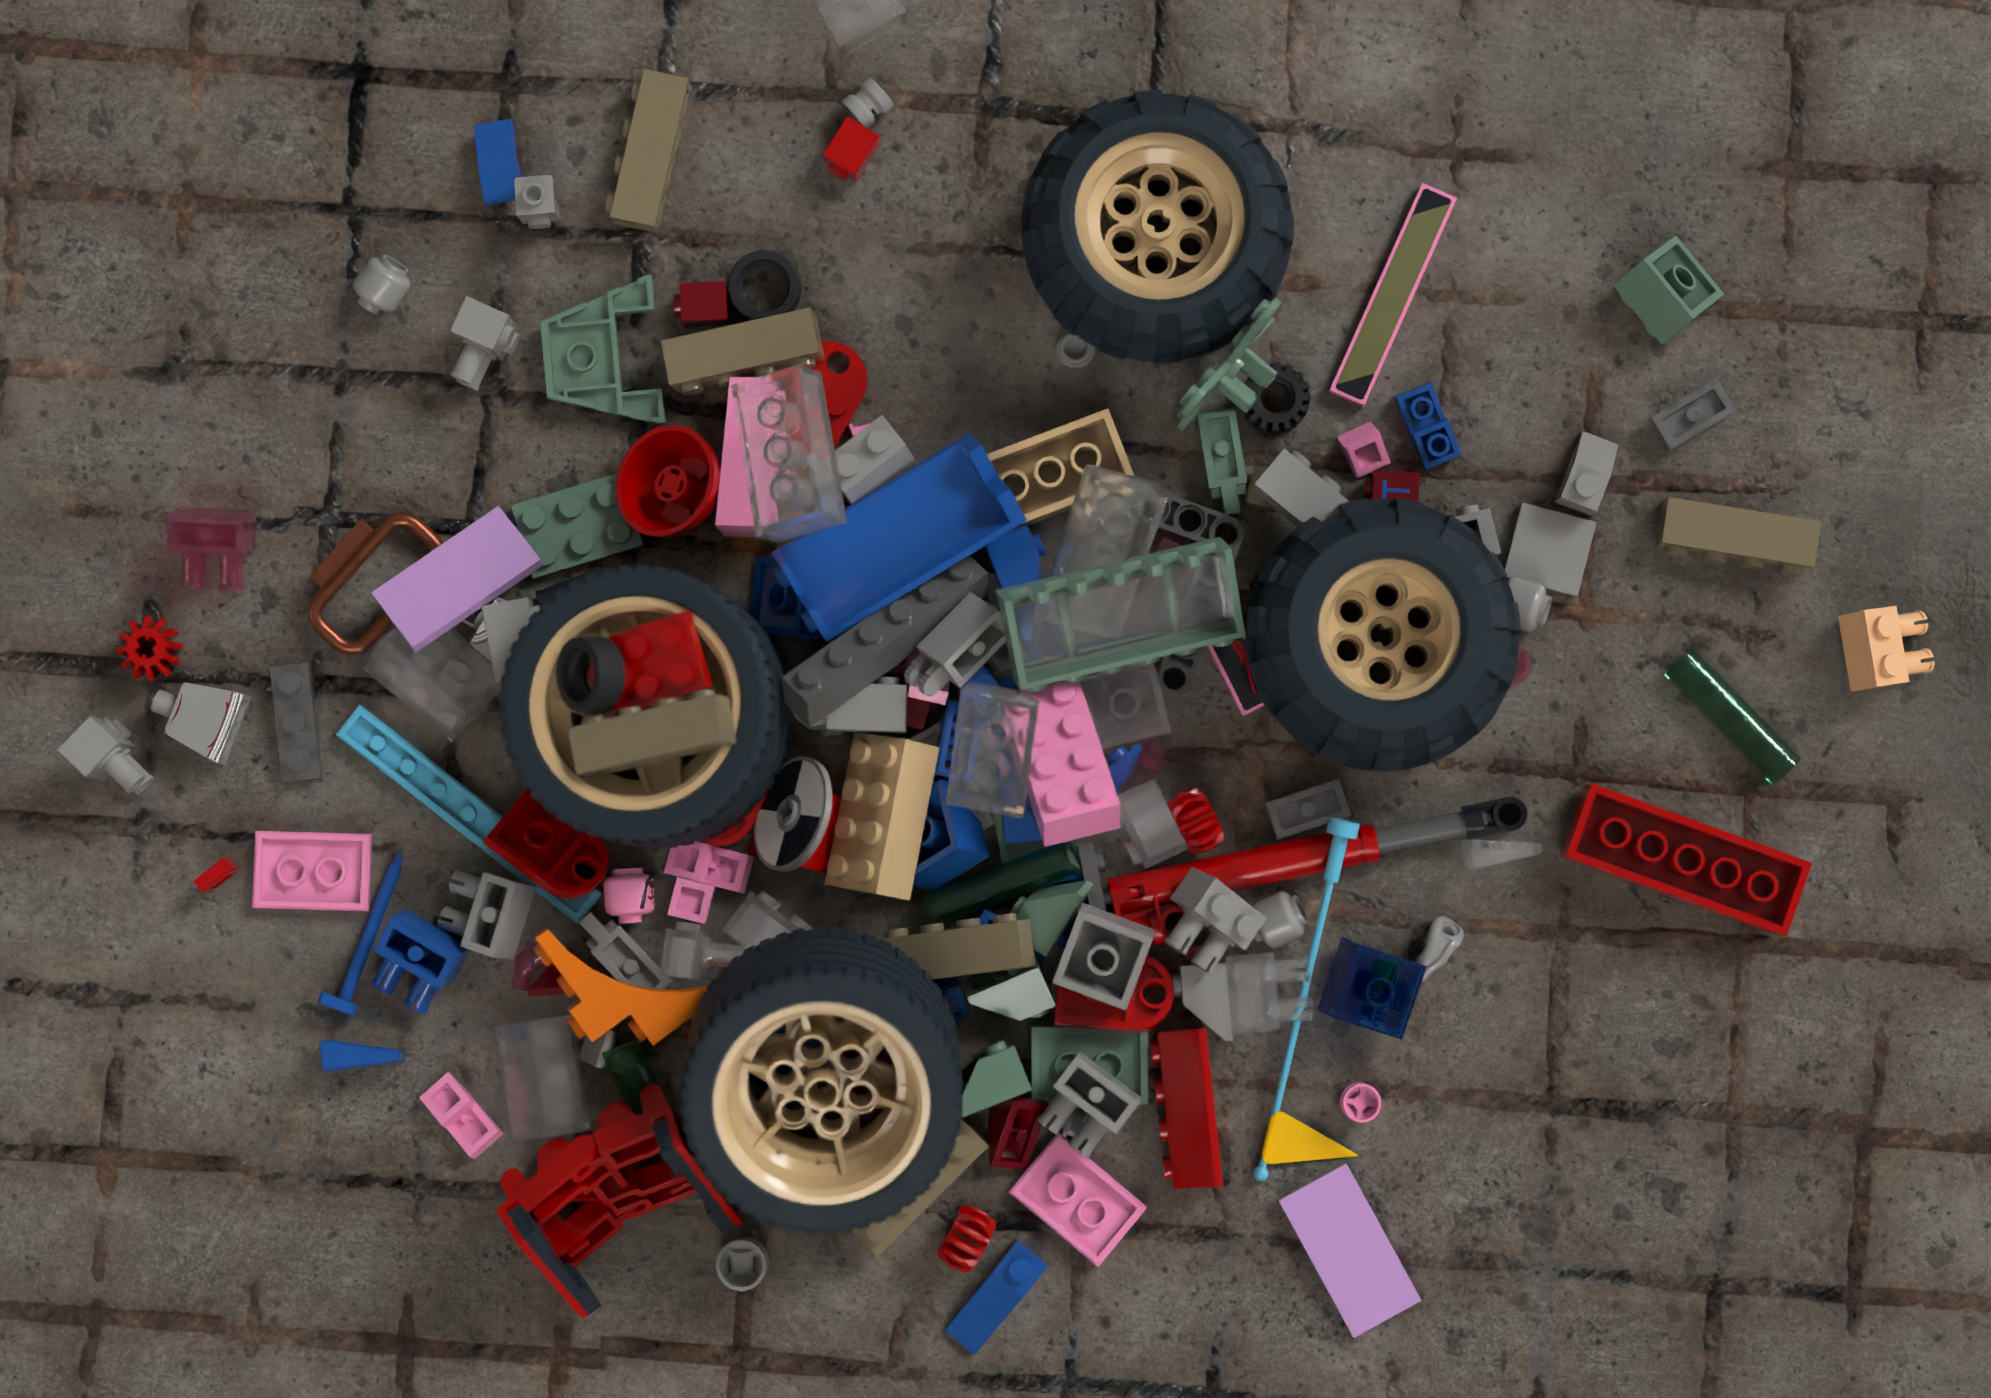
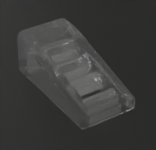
(1484, 853)

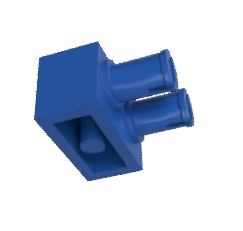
(422, 950)

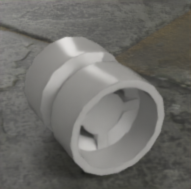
(742, 1263)

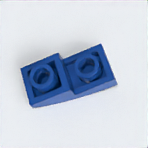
(497, 160)
(1427, 425)
(1122, 764)

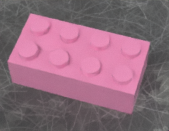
(1068, 769)

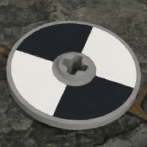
(793, 815)

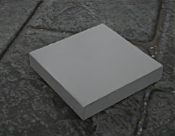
(1549, 548)

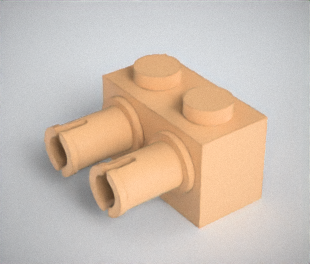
(1876, 648)

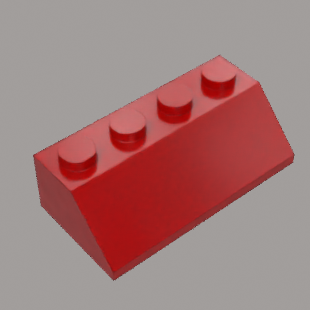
(1188, 1108)

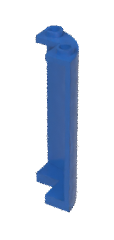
(898, 537)

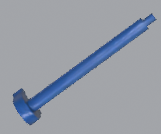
(343, 1001)

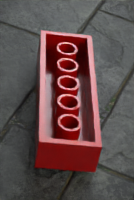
(1685, 859)

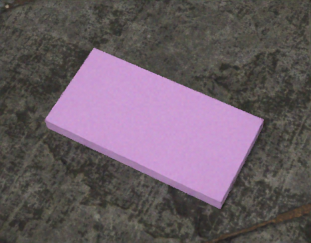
(457, 579)
(1349, 1250)

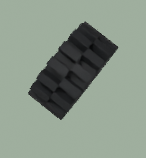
(1295, 412)

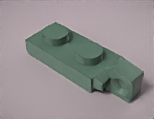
(1223, 458)

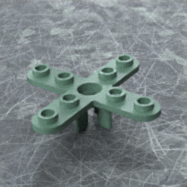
(1240, 360)

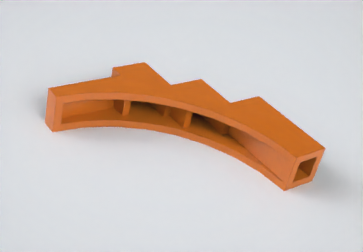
(607, 1002)

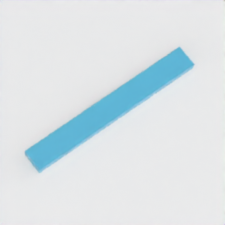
(440, 793)

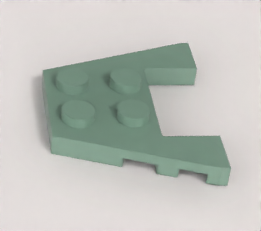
(585, 358)

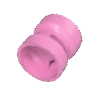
(1366, 1104)

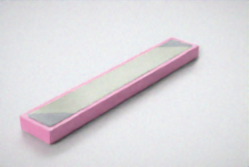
(1392, 295)

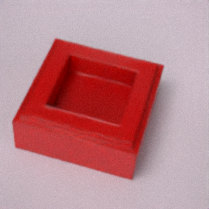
(216, 875)

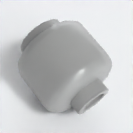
(381, 284)
(1532, 602)
(1284, 919)

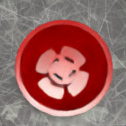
(668, 482)

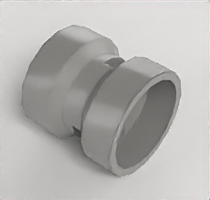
(867, 103)

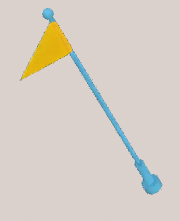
(1285, 1136)

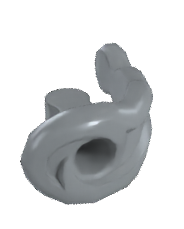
(1440, 942)

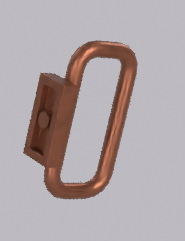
(344, 562)

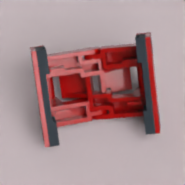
(591, 1173)

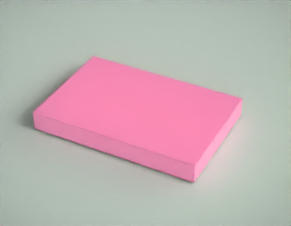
(312, 871)
(1077, 1199)

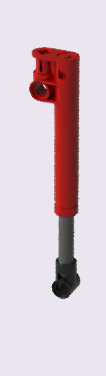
(1147, 894)

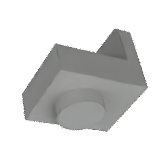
(536, 201)

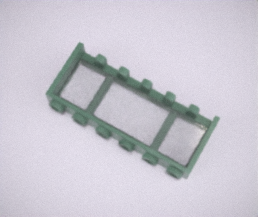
(1121, 614)

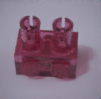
(211, 531)

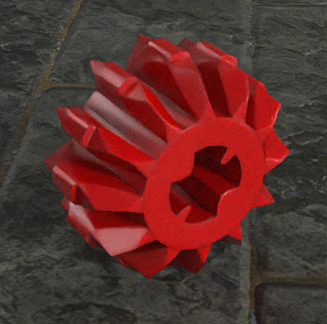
(136, 647)
(1196, 821)
(966, 1238)

